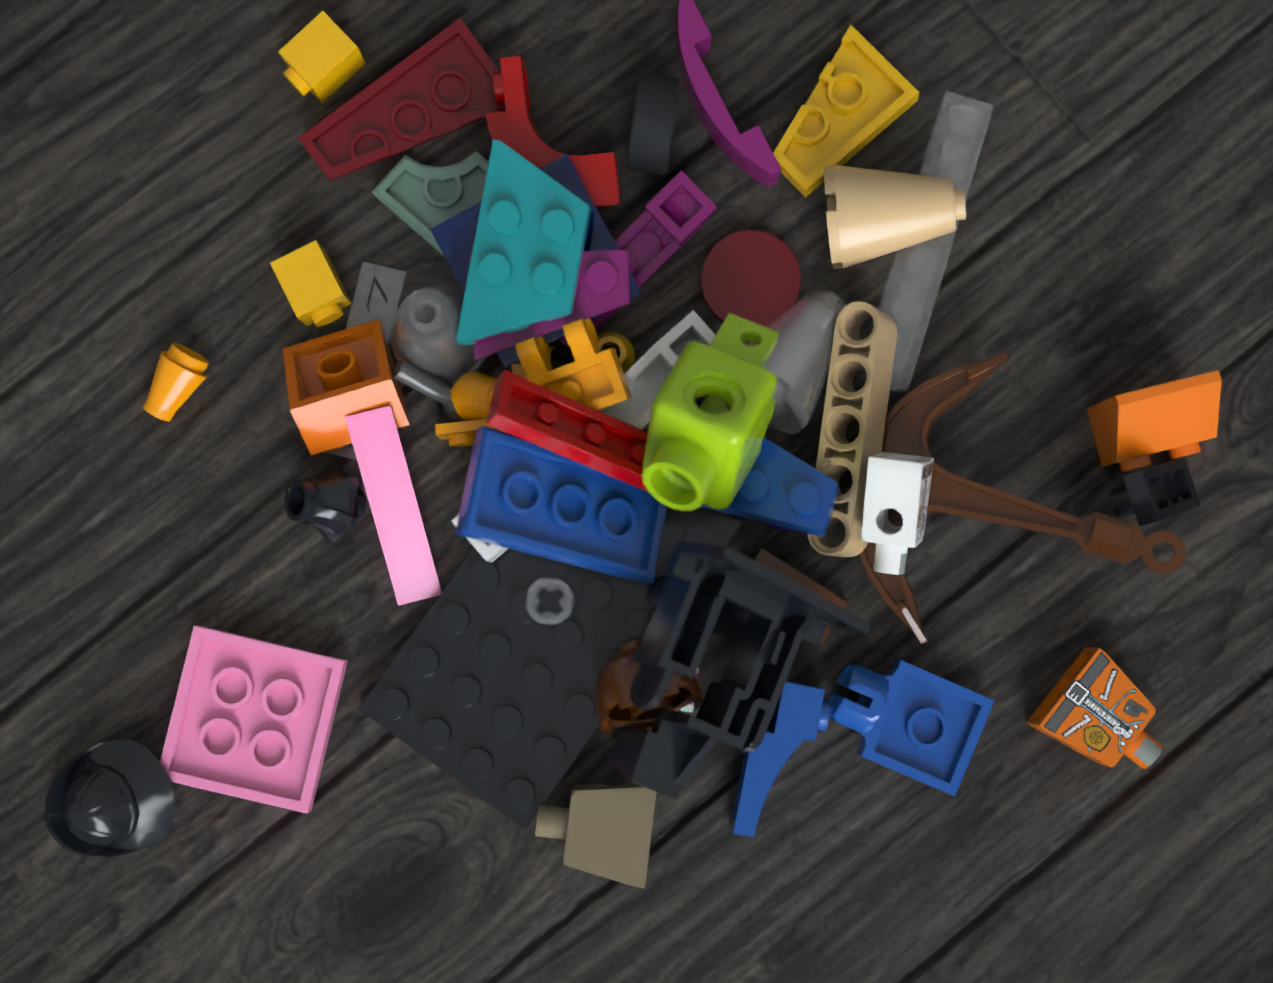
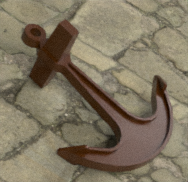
(908, 433)

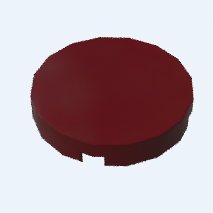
(750, 277)

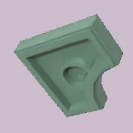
(432, 194)

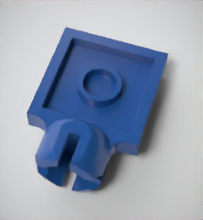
(913, 722)

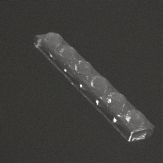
(920, 268)

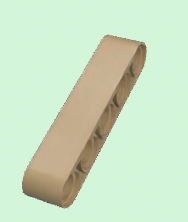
(845, 405)

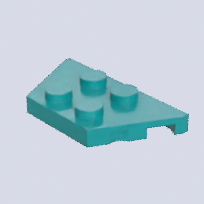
(523, 250)

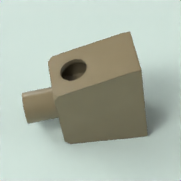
(604, 830)

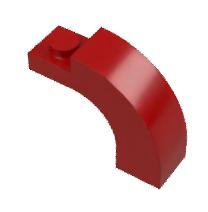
(518, 131)

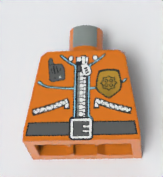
(1098, 712)

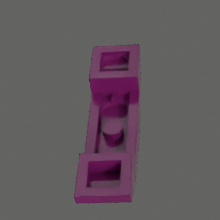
(745, 150)
(662, 231)

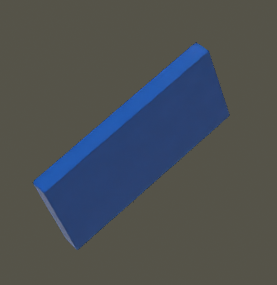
(558, 509)

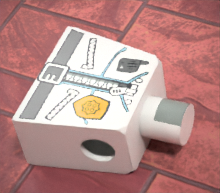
(902, 485)

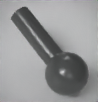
(428, 385)

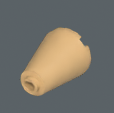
(886, 211)

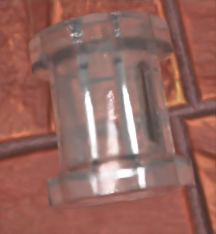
(534, 600)

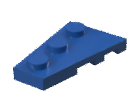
(785, 492)

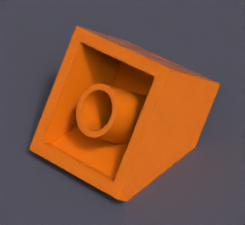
(341, 378)
(1157, 420)

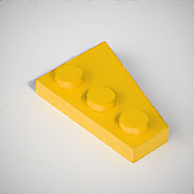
(845, 112)

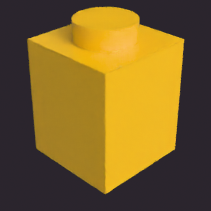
(320, 58)
(311, 285)

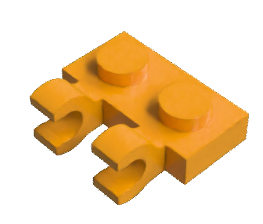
(592, 379)

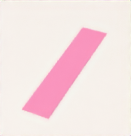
(393, 505)

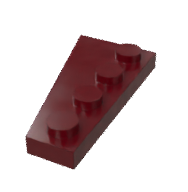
(415, 102)

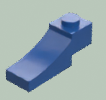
(795, 719)

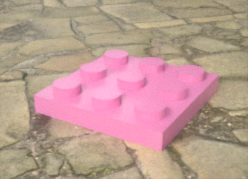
(252, 719)

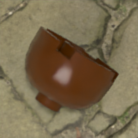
(614, 686)

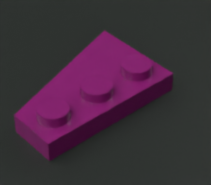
(600, 289)

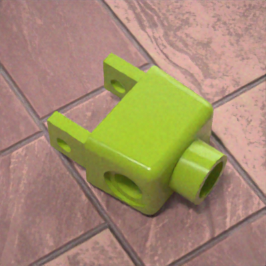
(708, 451)

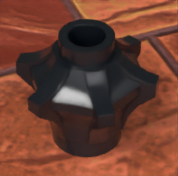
(326, 501)

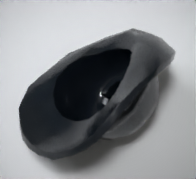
(111, 801)

